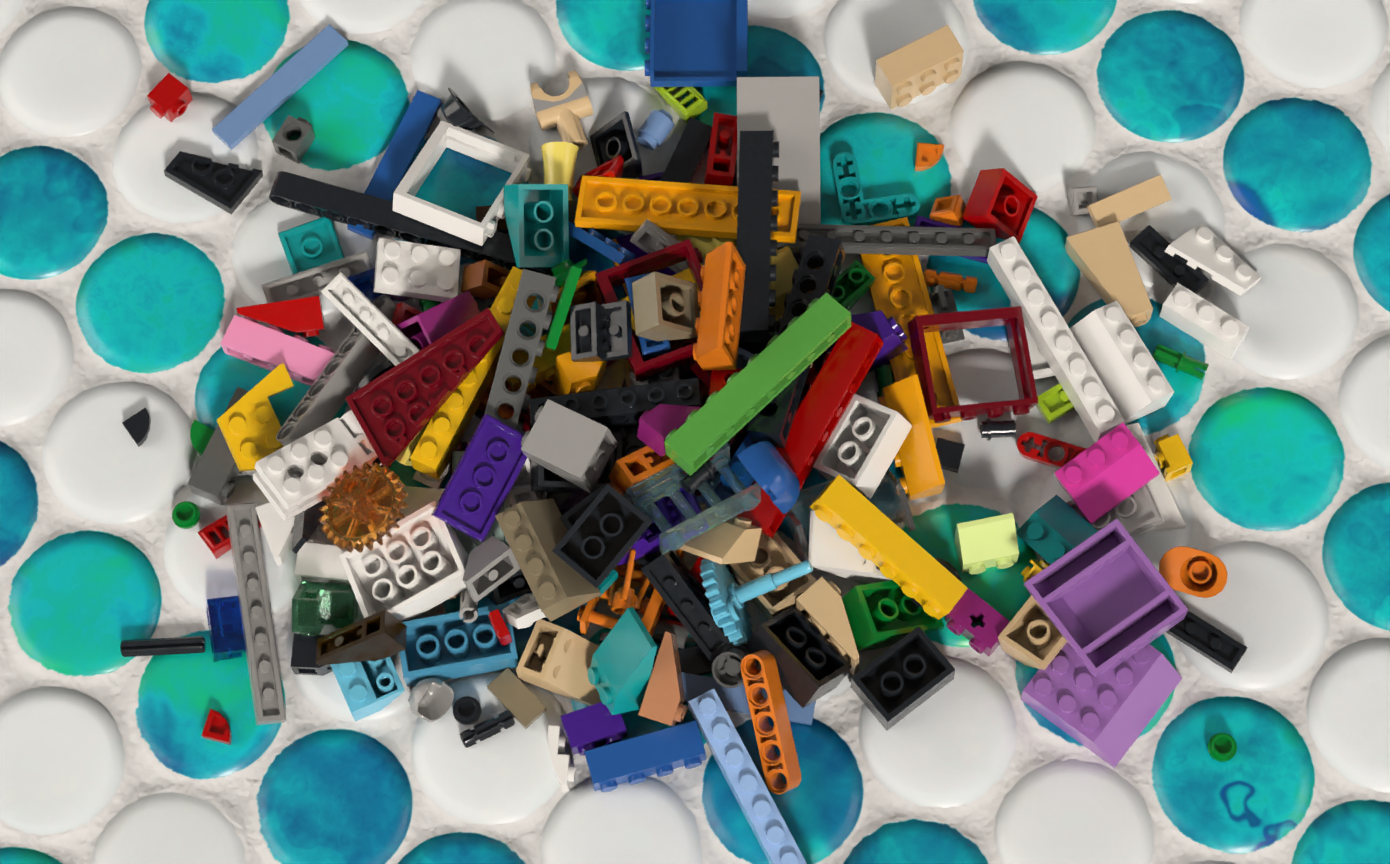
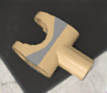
(564, 110)

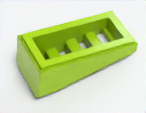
(695, 109)

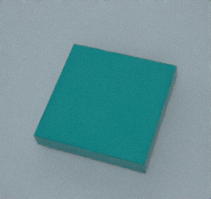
(311, 245)

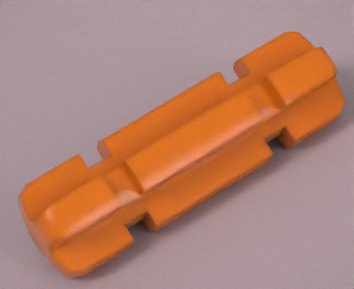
(950, 280)

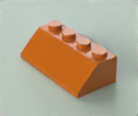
(720, 309)

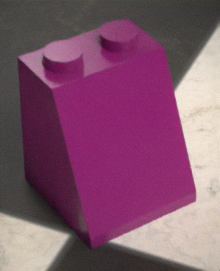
(439, 320)

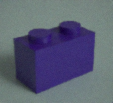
(592, 728)

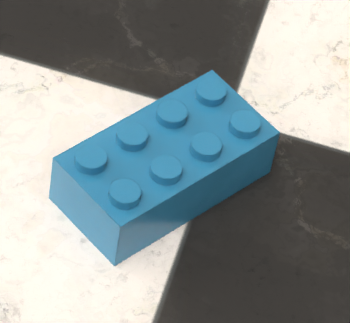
(455, 649)

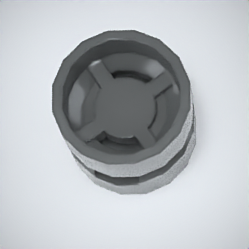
(727, 667)

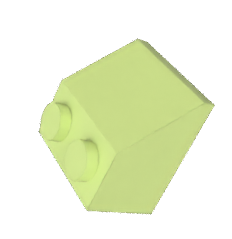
(987, 543)

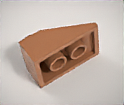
(665, 690)

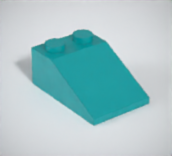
(537, 223)
(623, 664)

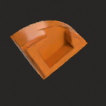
(928, 155)

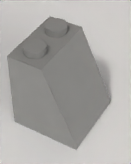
(569, 445)

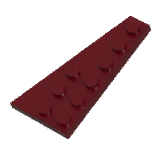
(408, 395)

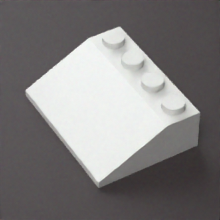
(410, 570)

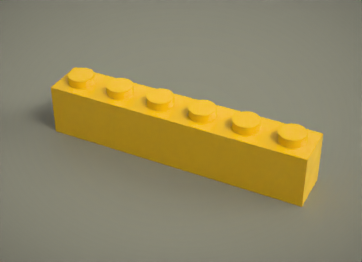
(888, 547)

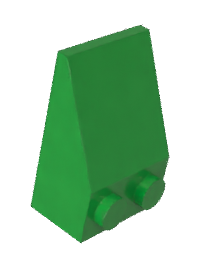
(884, 615)

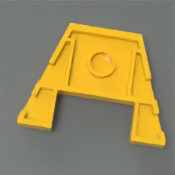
(251, 422)

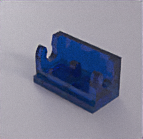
(225, 628)

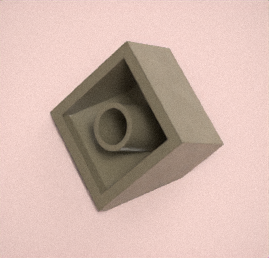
(665, 307)

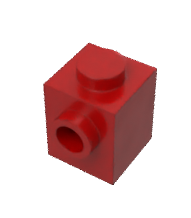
(169, 98)

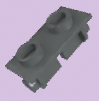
(944, 302)

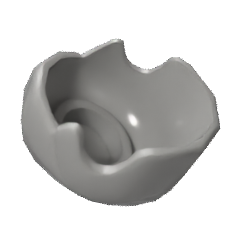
(431, 699)

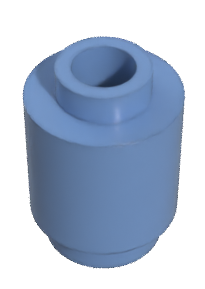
(655, 129)

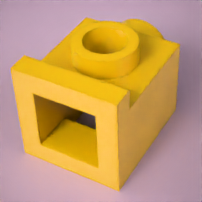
(1172, 456)

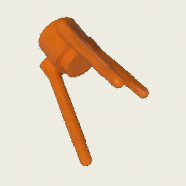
(625, 596)

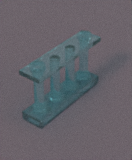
(668, 484)

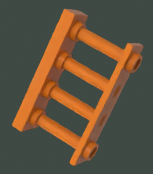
(650, 607)

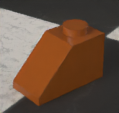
(483, 279)

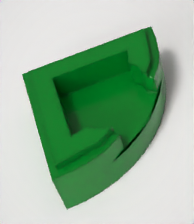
(200, 436)

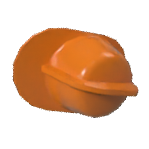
(1193, 571)

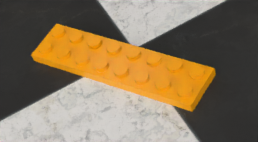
(674, 207)
(903, 294)

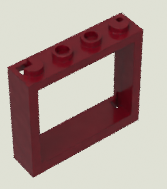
(643, 265)
(1014, 322)

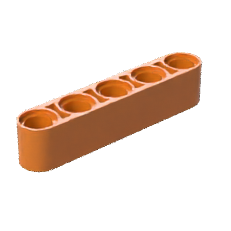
(766, 735)

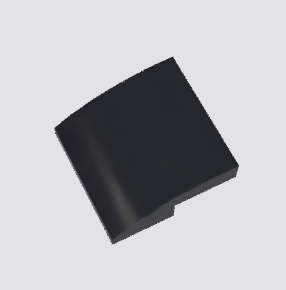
(601, 331)

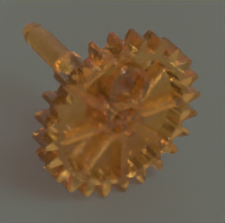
(363, 507)

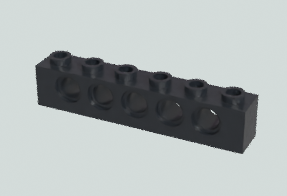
(626, 404)

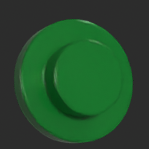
(186, 515)
(1222, 747)

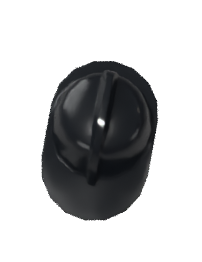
(457, 113)

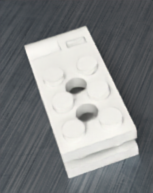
(302, 470)

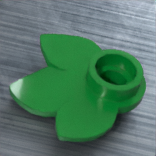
(561, 270)

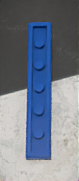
(401, 151)

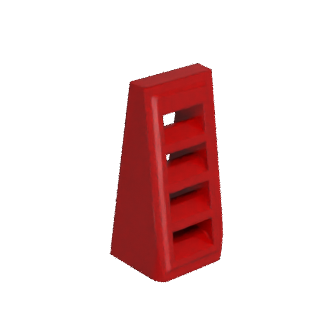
(215, 528)

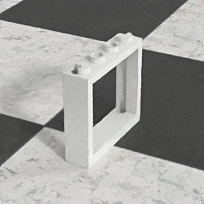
(471, 145)

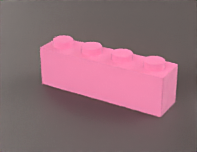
(271, 347)

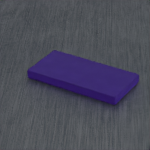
(482, 479)

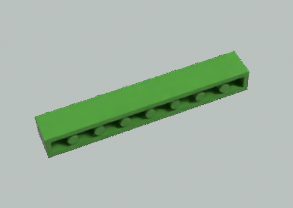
(757, 383)

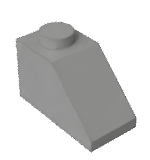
(488, 567)

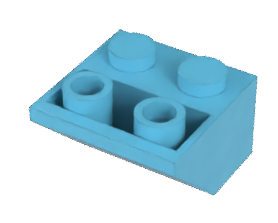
(368, 685)

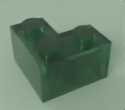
(323, 604)

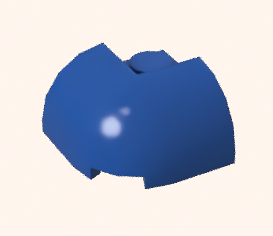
(772, 474)

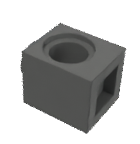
(296, 148)

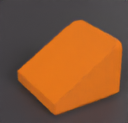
(948, 210)

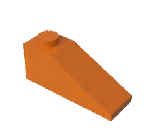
(638, 467)

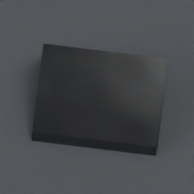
(618, 139)

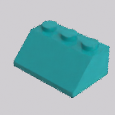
(1055, 530)

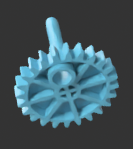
(729, 598)

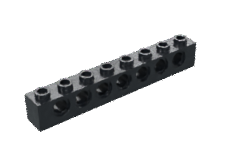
(817, 252)

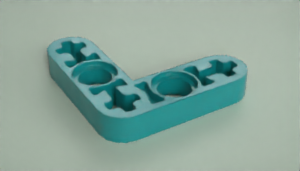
(865, 207)

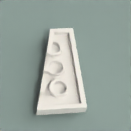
(1159, 491)

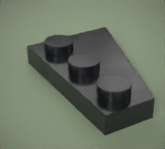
(215, 182)

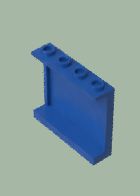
(696, 42)

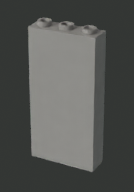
(793, 113)

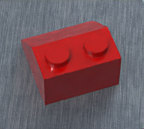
(1000, 204)

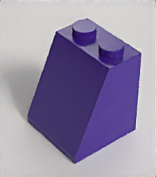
(889, 332)

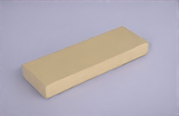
(1129, 202)

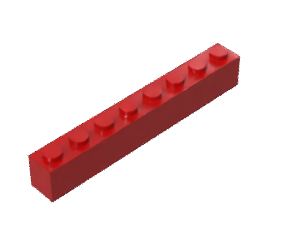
(820, 413)

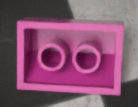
(1106, 473)

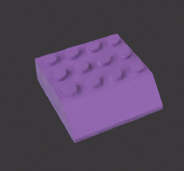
(1106, 598)
(1107, 709)

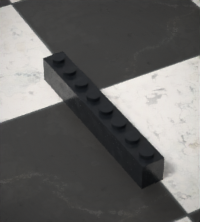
(755, 231)

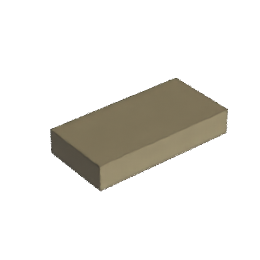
(516, 698)

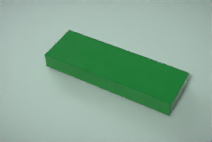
(562, 308)

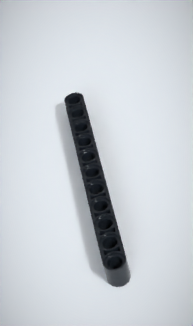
(378, 215)

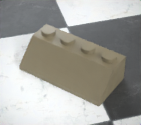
(532, 534)

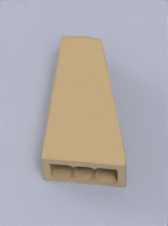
(1111, 269)

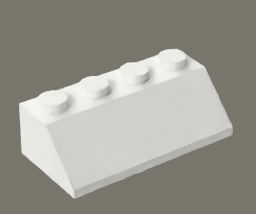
(1122, 362)

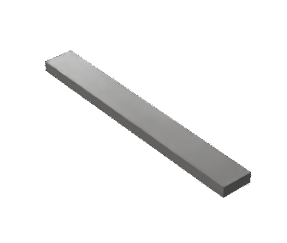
(255, 614)

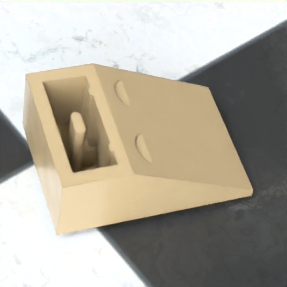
(559, 662)

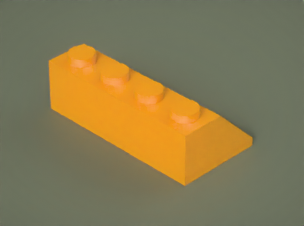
(918, 453)

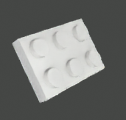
(416, 270)

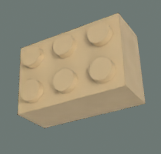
(919, 67)

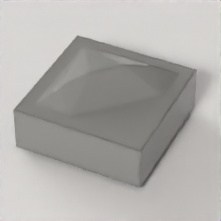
(1080, 198)

